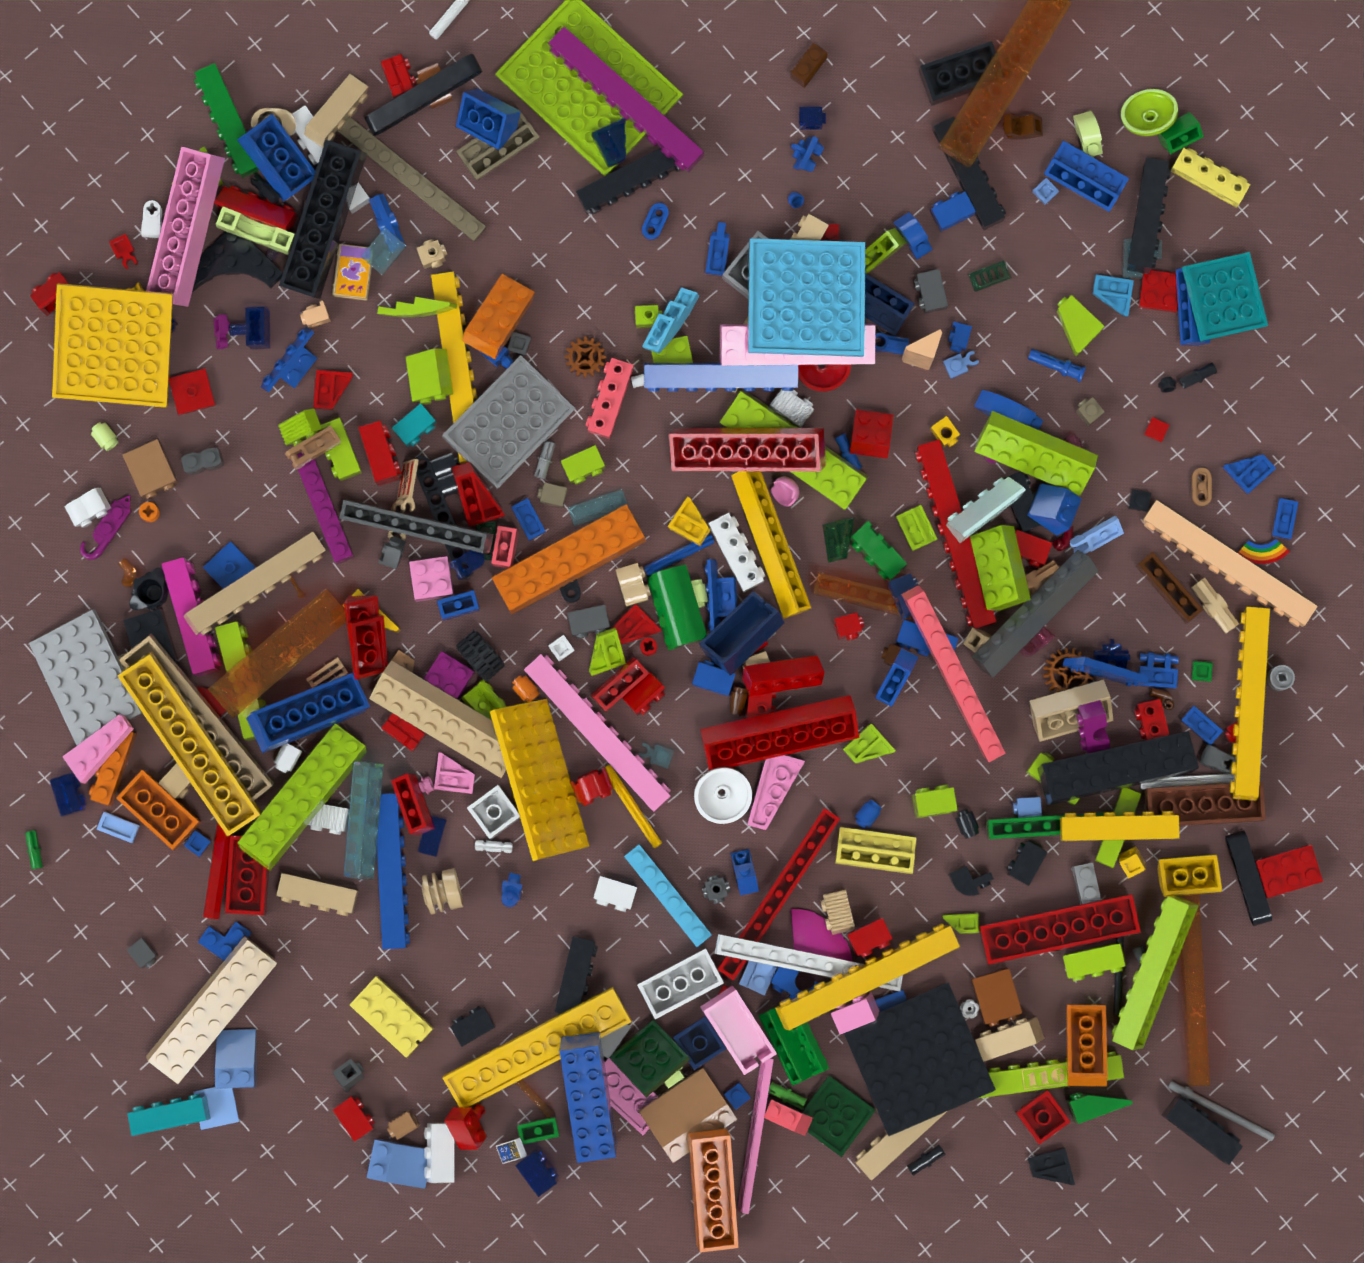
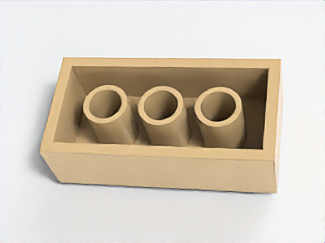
(1057, 712)

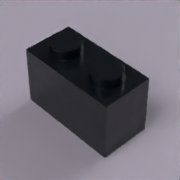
(1026, 863)
(473, 1026)

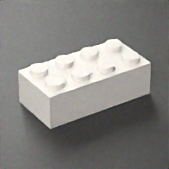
(680, 983)

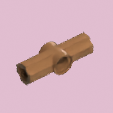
(1037, 578)

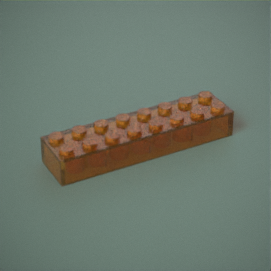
(278, 653)

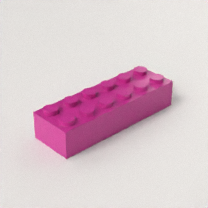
(185, 597)

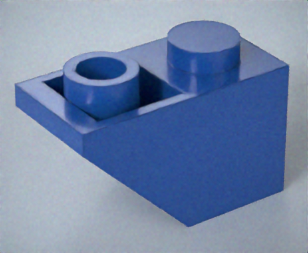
(744, 872)

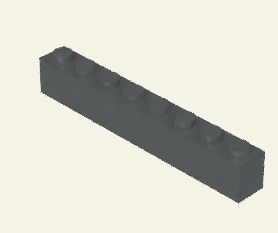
(416, 526)
(1035, 613)

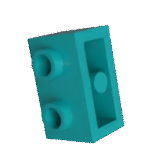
(414, 426)

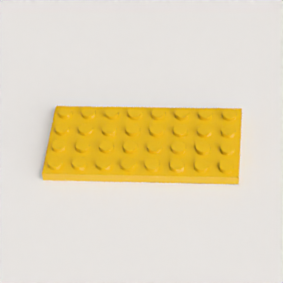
(539, 779)

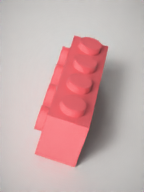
(610, 399)

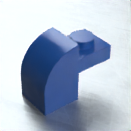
(913, 234)

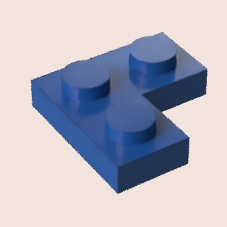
(222, 945)

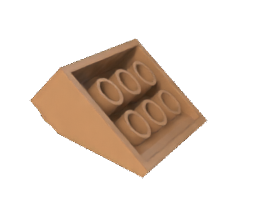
(686, 1109)

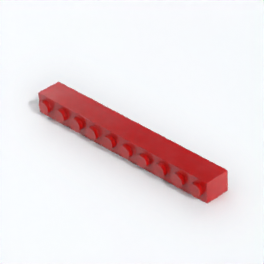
(962, 557)
(783, 887)

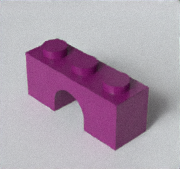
(1092, 730)

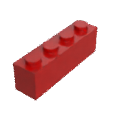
(783, 675)

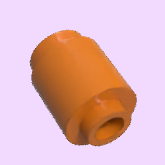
(525, 688)

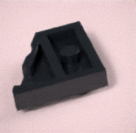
(1052, 1166)

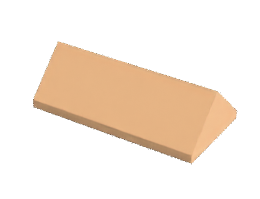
(922, 351)

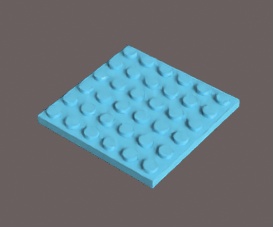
(806, 297)

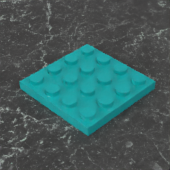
(1225, 296)

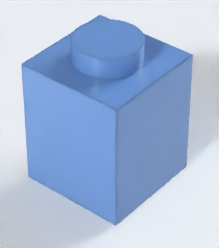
(1027, 807)

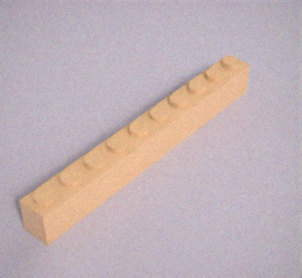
(1229, 563)

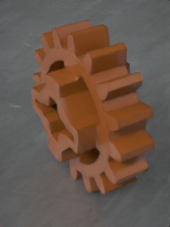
(580, 351)

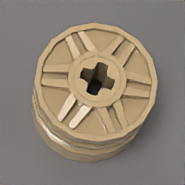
(442, 891)

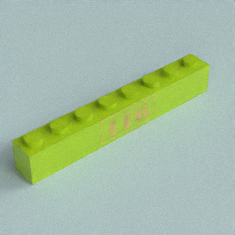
(1042, 1076)

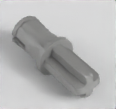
(544, 460)

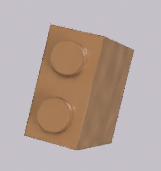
(150, 469)

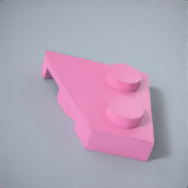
(452, 776)

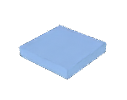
(221, 1107)

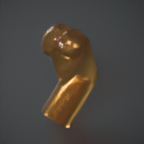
(129, 573)

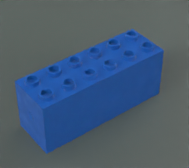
(588, 1097)

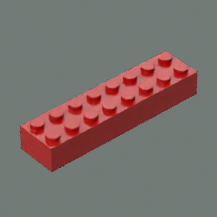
(747, 449)
(780, 733)
(1059, 929)

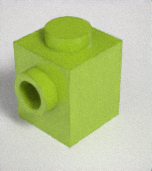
(646, 315)

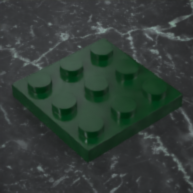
(649, 1058)
(836, 1115)

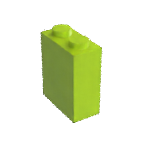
(429, 376)

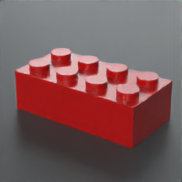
(245, 882)

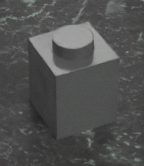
(143, 953)

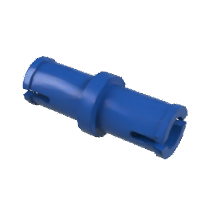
(844, 446)

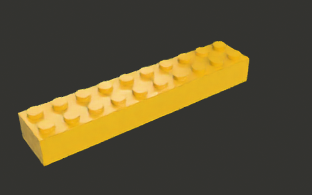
(189, 743)

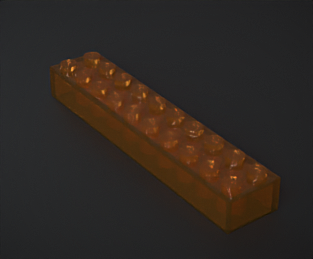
(1002, 79)

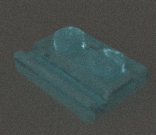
(384, 251)

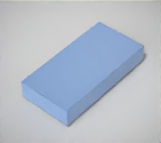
(118, 827)

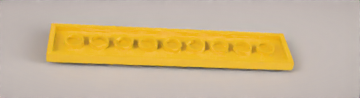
(534, 1049)

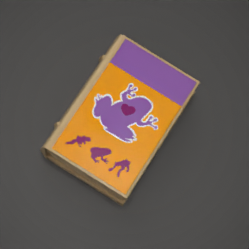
(351, 273)

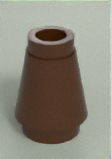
(738, 698)

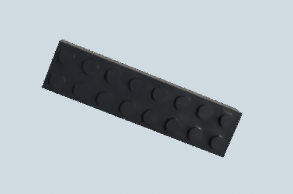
(323, 219)
(1118, 768)

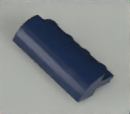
(885, 305)

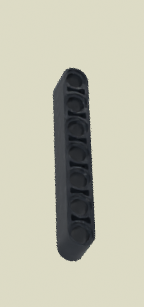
(423, 94)
(438, 509)

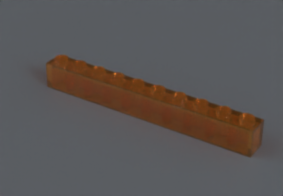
(1194, 1002)

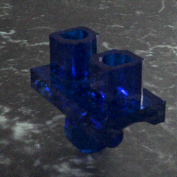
(1112, 652)

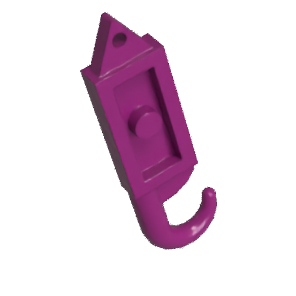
(108, 527)

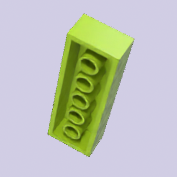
(1036, 453)
(233, 649)

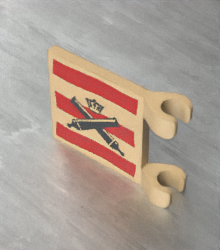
(406, 486)

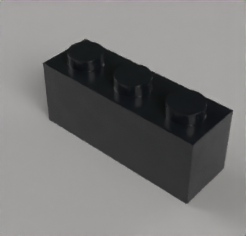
(1022, 505)

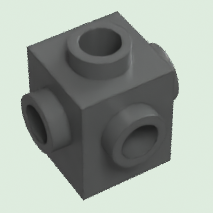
(715, 881)

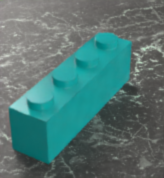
(168, 1115)

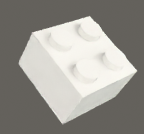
(494, 812)

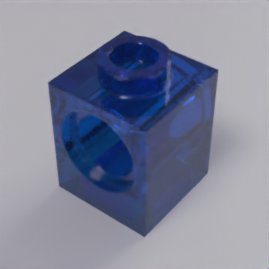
(811, 118)

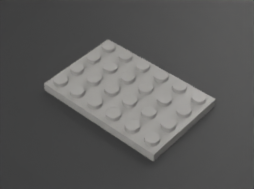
(508, 422)
(83, 675)

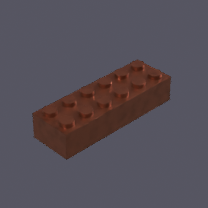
(1205, 804)

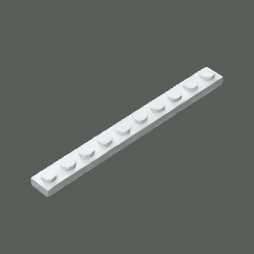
(789, 958)

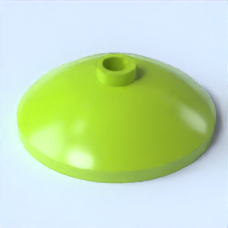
(1149, 112)

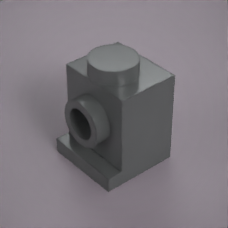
(392, 552)
(342, 1073)

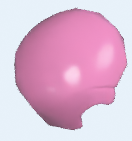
(785, 491)

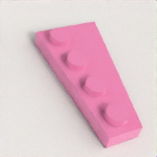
(95, 750)

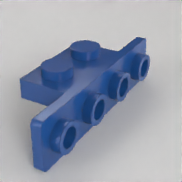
(293, 364)
(721, 594)

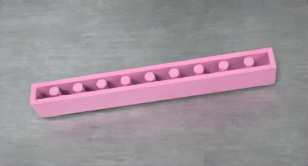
(597, 733)

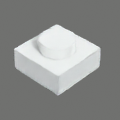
(561, 648)

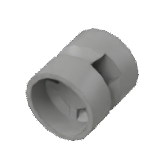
(1280, 678)

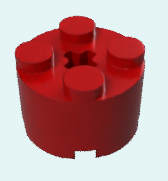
(591, 786)

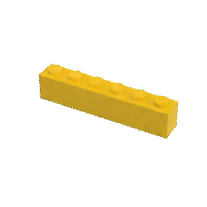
(1119, 827)

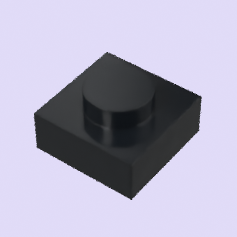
(1139, 500)

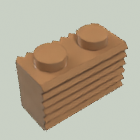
(403, 1125)

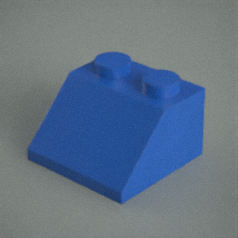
(1054, 508)

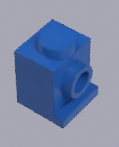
(959, 337)

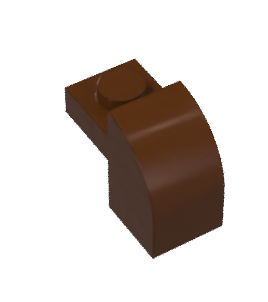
(1022, 127)

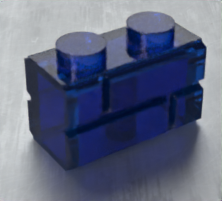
(68, 795)

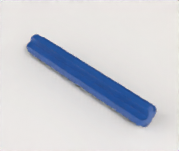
(677, 556)

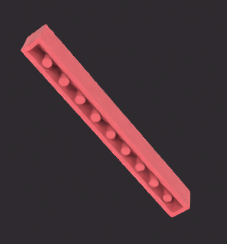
(953, 673)

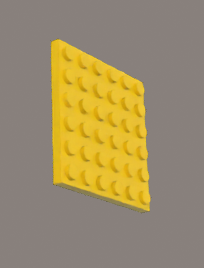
(112, 345)

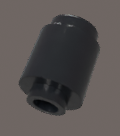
(967, 823)

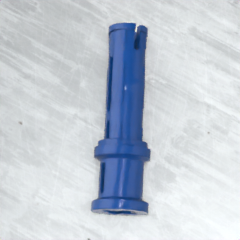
(1065, 368)

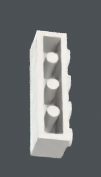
(736, 553)

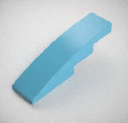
(671, 321)

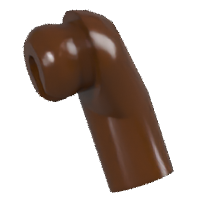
(1166, 698)

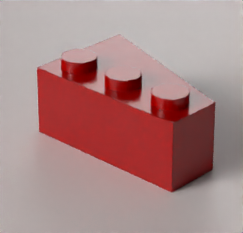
(475, 497)

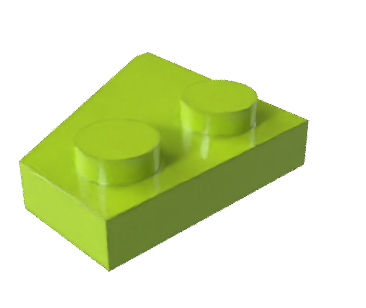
(606, 652)
(868, 745)

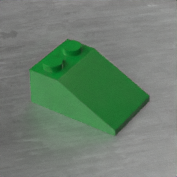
(1090, 1106)

